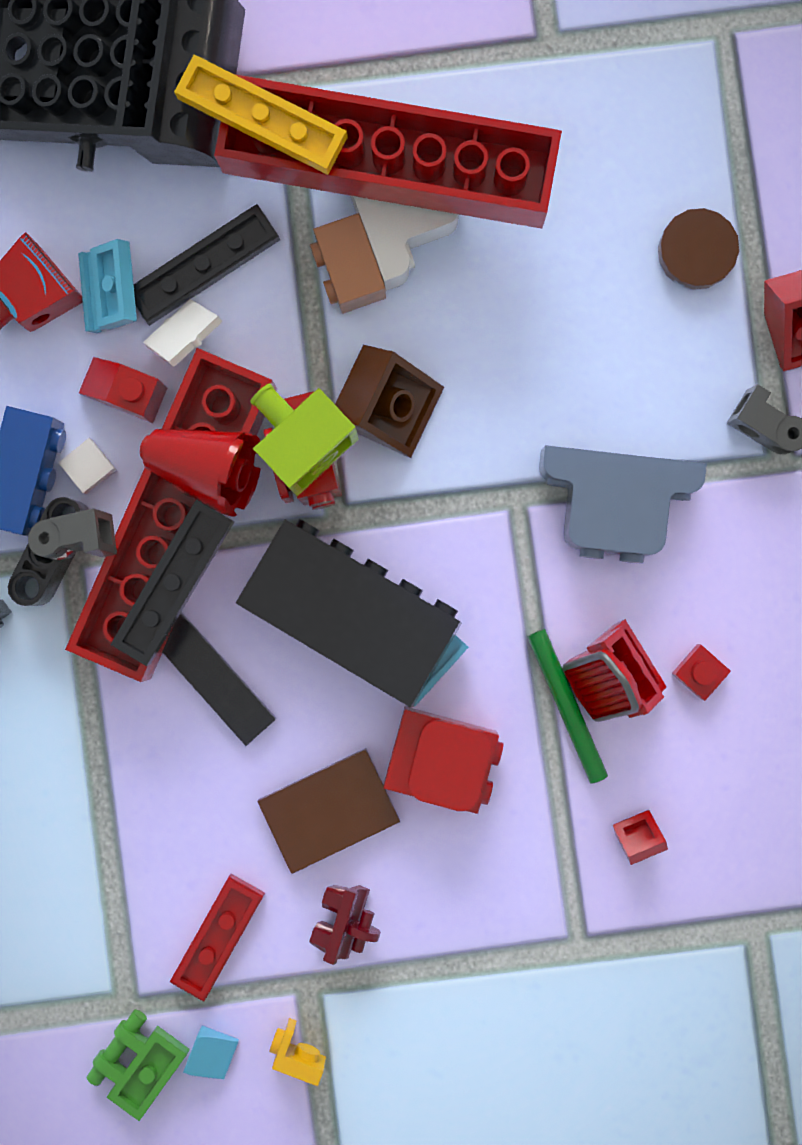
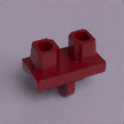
(351, 925)

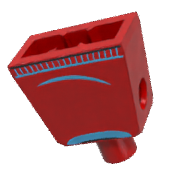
(33, 286)

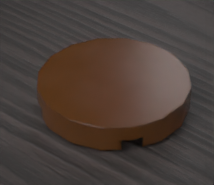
(698, 248)

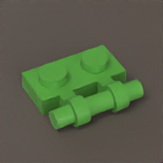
(148, 1071)

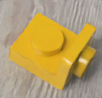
(298, 1060)

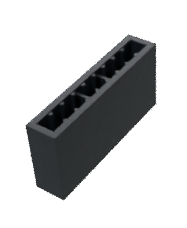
(350, 611)

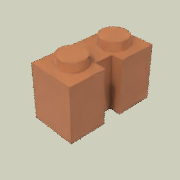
(349, 263)

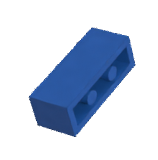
(26, 466)

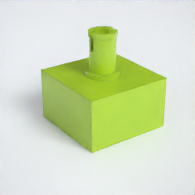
(304, 438)

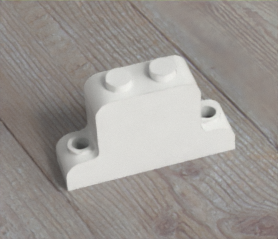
(396, 230)

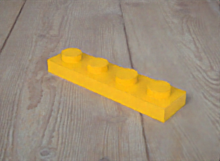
(261, 114)

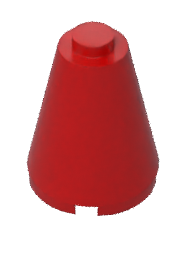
(205, 464)

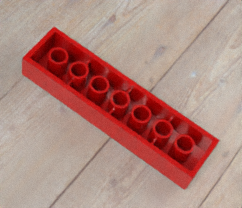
(410, 156)
(210, 398)

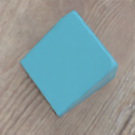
(211, 1054)

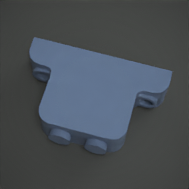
(618, 499)

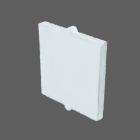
(182, 332)

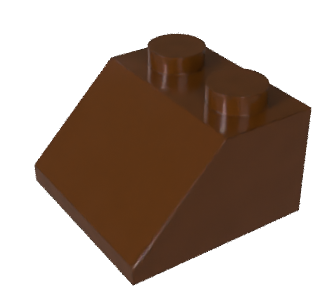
(388, 399)

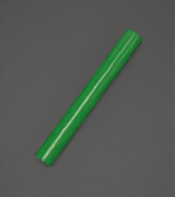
(567, 706)

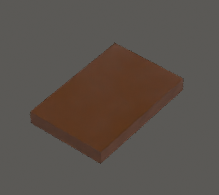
(328, 811)

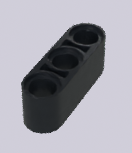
(32, 565)

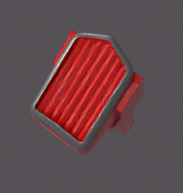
(615, 676)

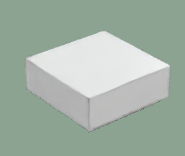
(87, 466)

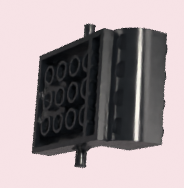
(111, 72)

